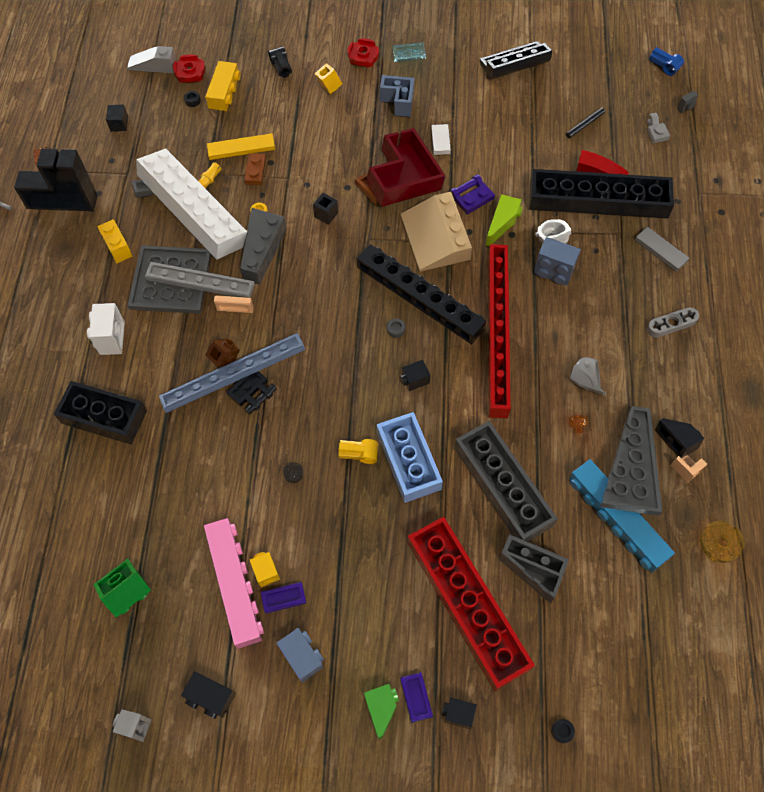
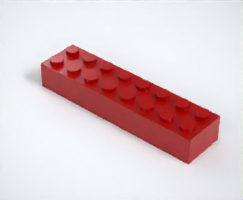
(470, 604)

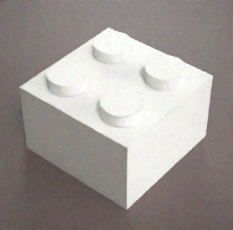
(106, 328)

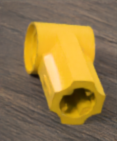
(364, 451)

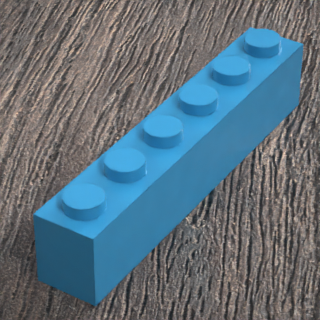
(629, 526)

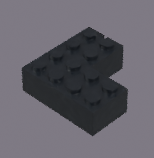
(58, 184)

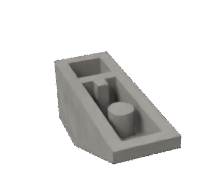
(153, 60)

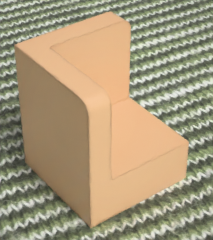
(687, 467)

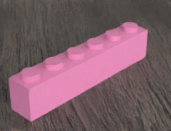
(233, 584)

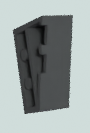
(535, 566)

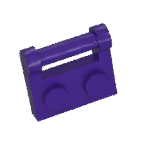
(475, 198)

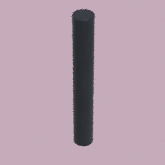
(584, 123)

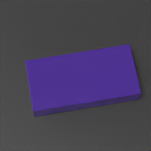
(283, 597)
(416, 697)

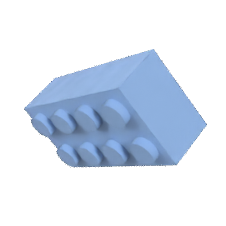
(409, 457)

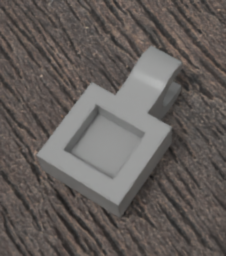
(657, 131)

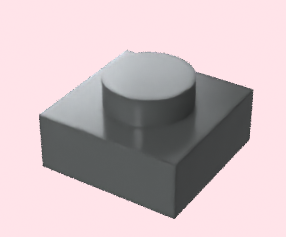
(687, 102)
(140, 188)

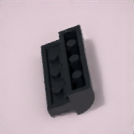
(516, 59)

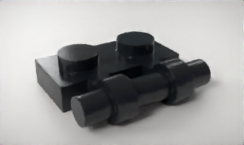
(247, 387)

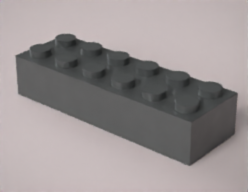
(505, 482)

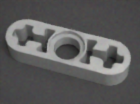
(678, 316)

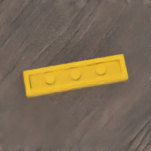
(240, 146)

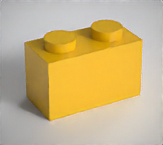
(115, 241)

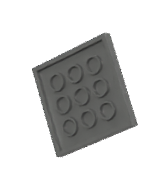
(164, 297)

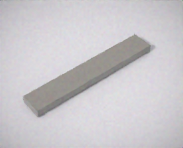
(199, 280)

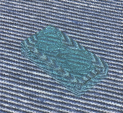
(409, 52)

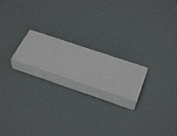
(662, 249)

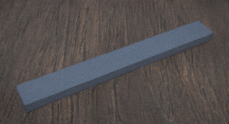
(231, 372)

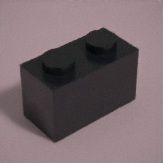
(208, 695)

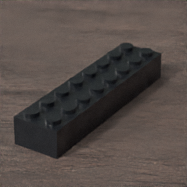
(601, 193)

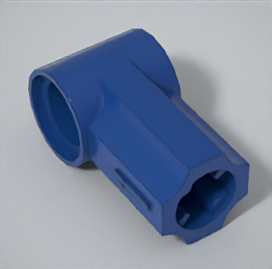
(670, 63)

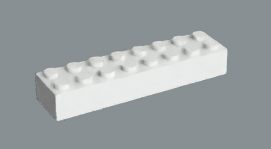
(191, 203)

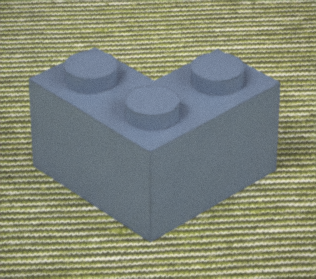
(398, 91)

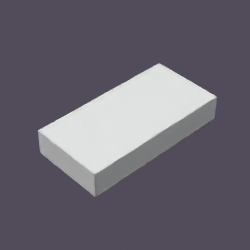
(440, 139)

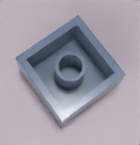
(556, 261)

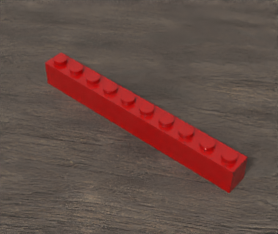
(498, 332)

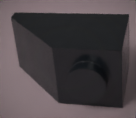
(679, 436)

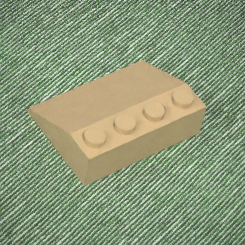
(436, 232)

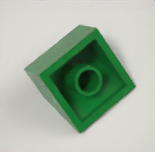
(122, 588)

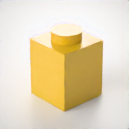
(328, 78)
(264, 569)

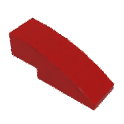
(598, 164)

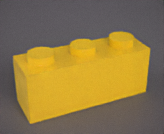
(222, 86)

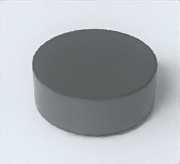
(396, 328)

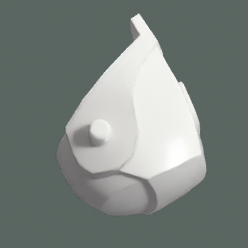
(554, 229)

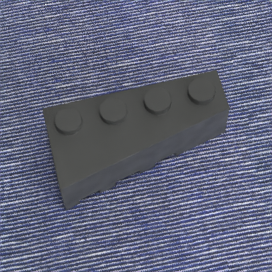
(261, 243)

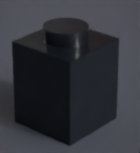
(117, 118)
(325, 208)
(415, 375)
(459, 713)

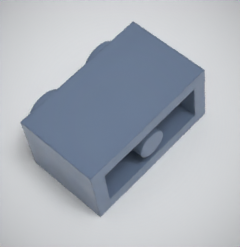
(300, 654)

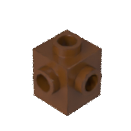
(222, 352)

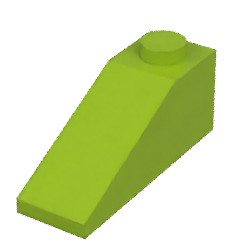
(504, 217)

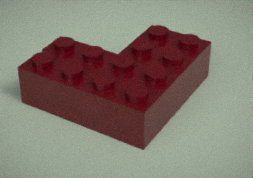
(409, 169)

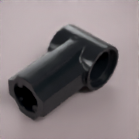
(279, 59)

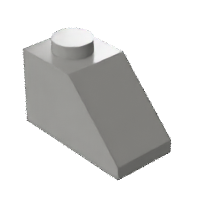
(131, 725)

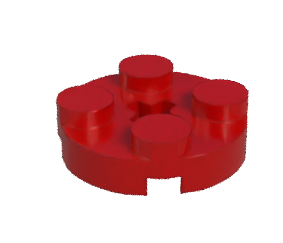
(366, 59)
(187, 75)

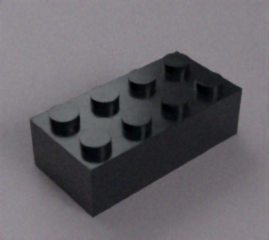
(100, 412)

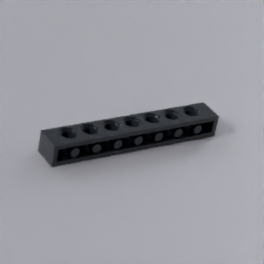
(469, 331)

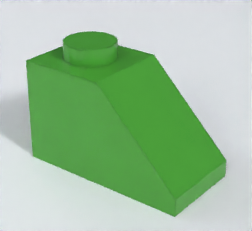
(382, 707)

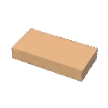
(233, 304)

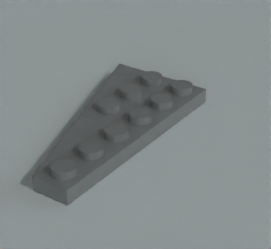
(634, 472)

